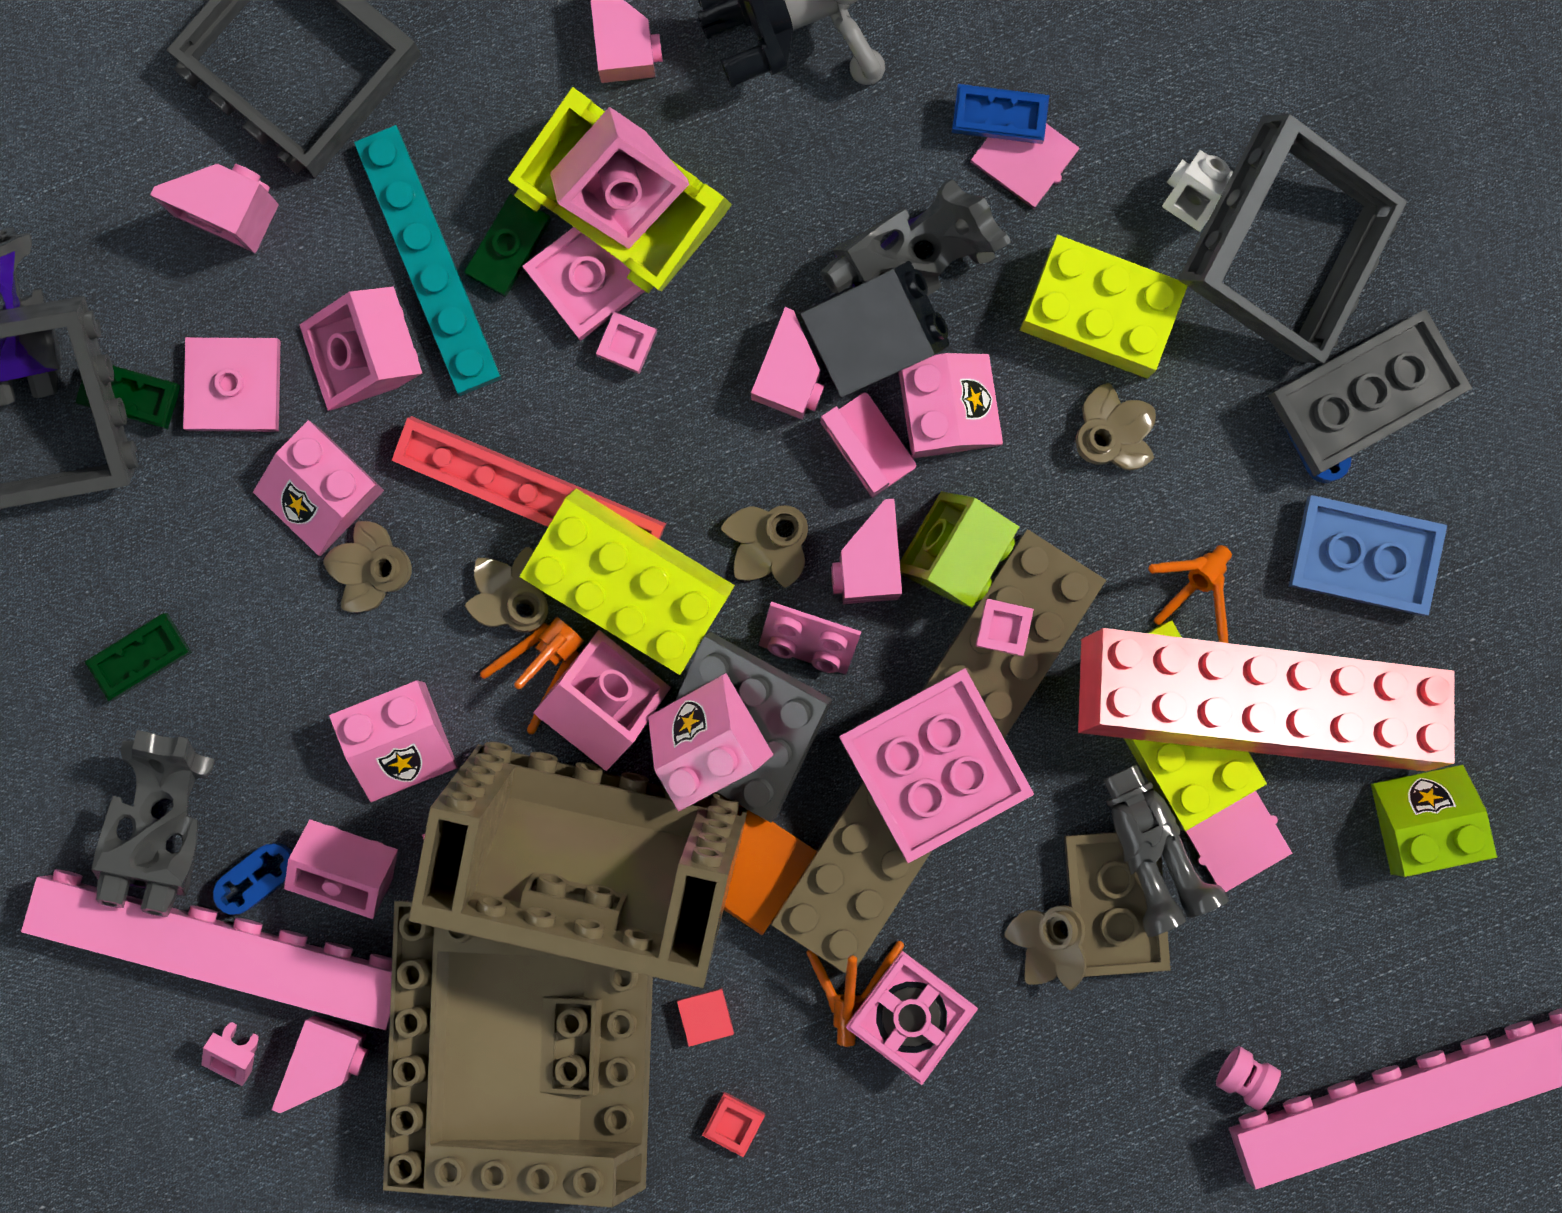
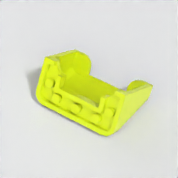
(664, 245)

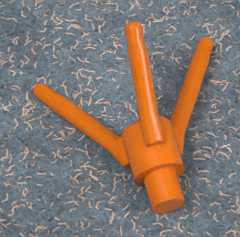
(1205, 575)
(847, 1004)

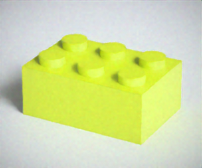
(1103, 307)

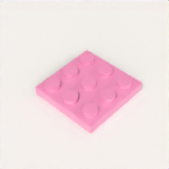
(936, 765)

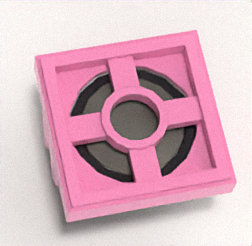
(911, 1017)

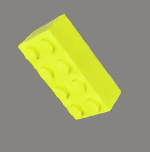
(626, 580)
(1195, 778)

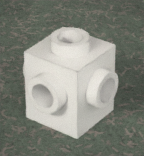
(1197, 189)

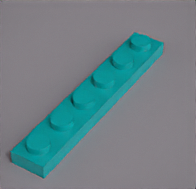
(428, 260)

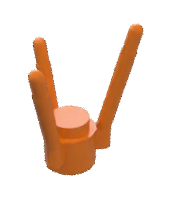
(556, 644)

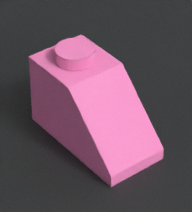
(623, 42)
(789, 371)
(320, 1062)

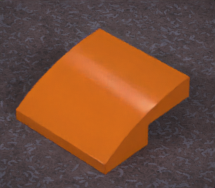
(764, 871)

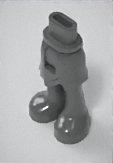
(1147, 832)

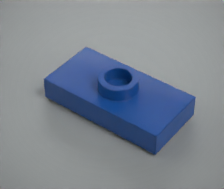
(1000, 113)

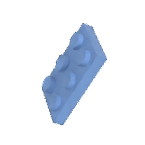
(1367, 555)

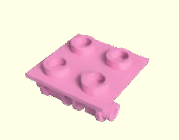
(809, 638)

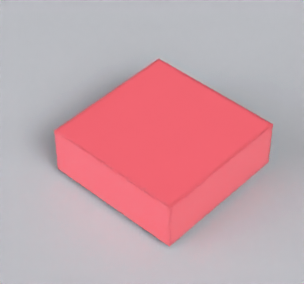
(705, 1017)
(733, 1124)

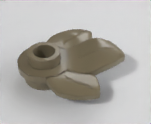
(1120, 425)
(761, 546)
(361, 566)
(502, 591)
(1048, 950)

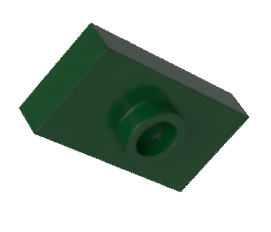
(507, 246)
(144, 397)
(138, 657)

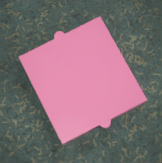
(1026, 167)
(1238, 842)

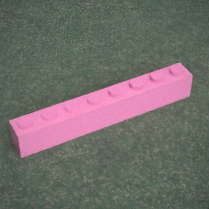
(215, 950)
(1400, 1102)

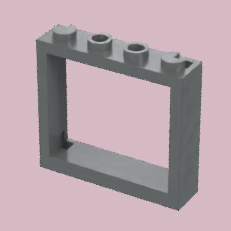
(219, 14)
(1238, 208)
(106, 409)

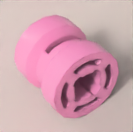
(1248, 1078)

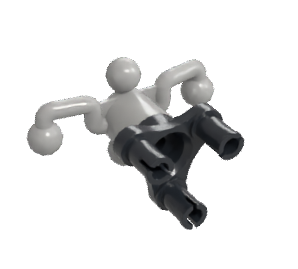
(774, 24)

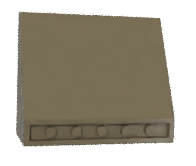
(578, 864)
(514, 1071)

